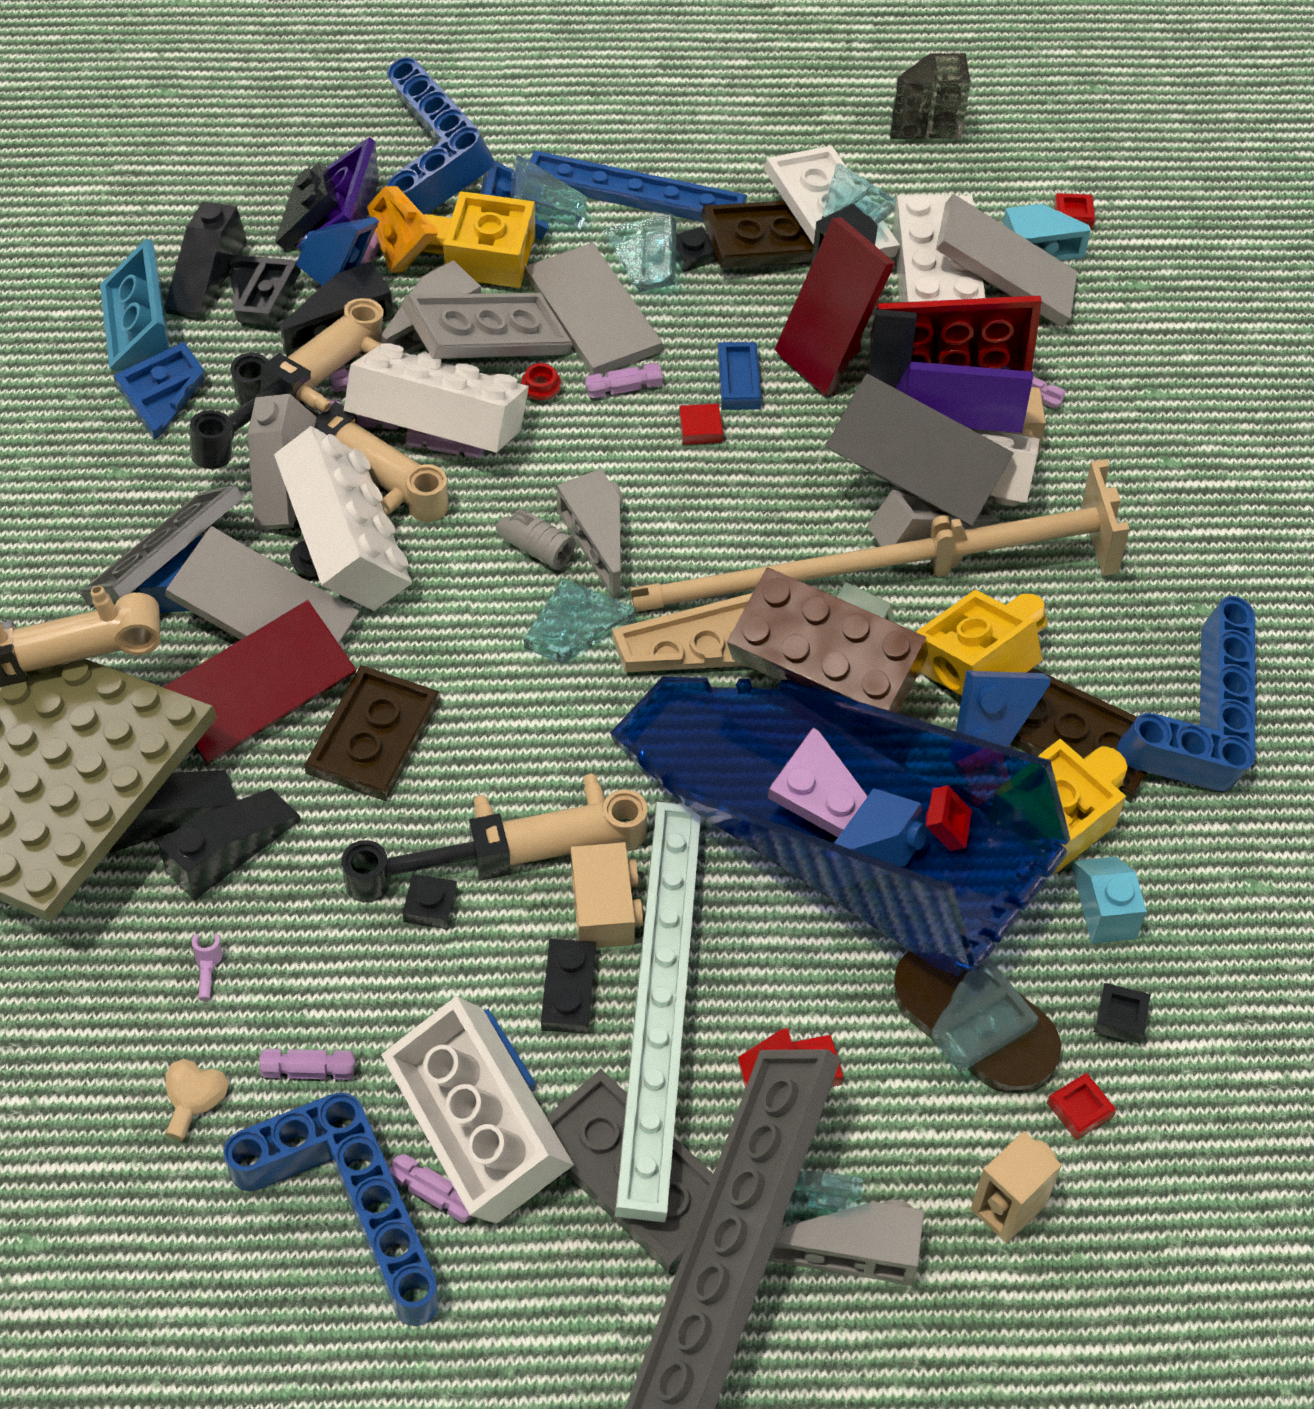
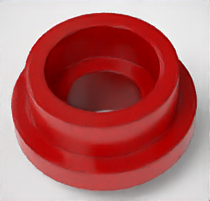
(542, 381)

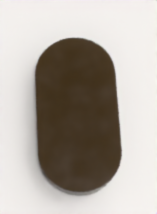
(1022, 1064)

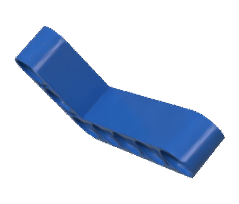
(460, 150)
(1224, 743)
(361, 1187)

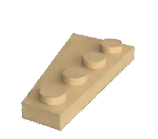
(681, 639)

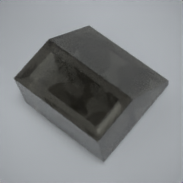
(931, 98)

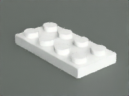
(804, 185)

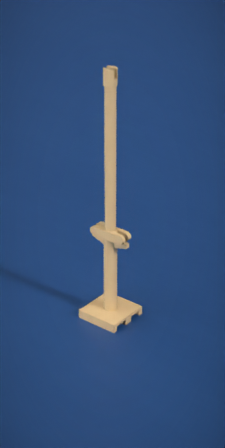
(944, 548)

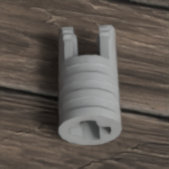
(537, 538)

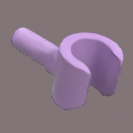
(206, 959)

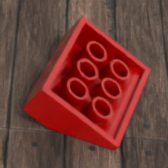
(974, 331)

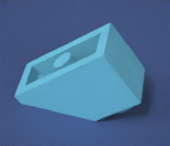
(1049, 230)
(1109, 898)

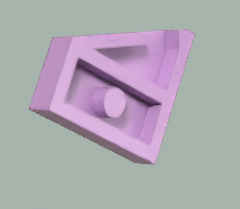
(818, 786)

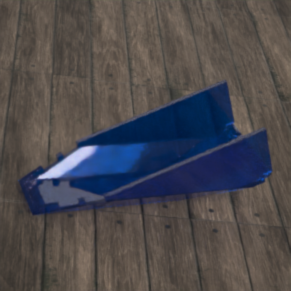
(946, 906)

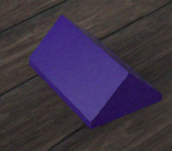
(354, 183)
(971, 395)

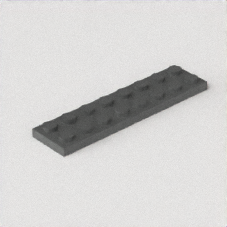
(734, 1231)

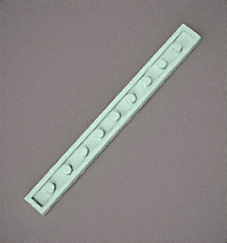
(659, 1017)

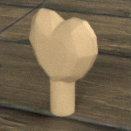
(191, 1093)

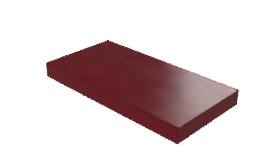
(834, 305)
(264, 678)

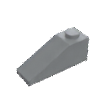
(442, 280)
(272, 426)
(592, 515)
(910, 519)
(860, 1241)

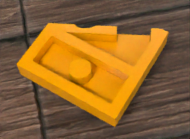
(401, 228)

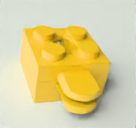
(487, 237)
(983, 637)
(1087, 793)

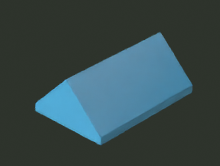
(134, 309)

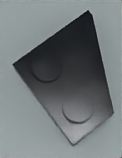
(308, 203)
(261, 287)

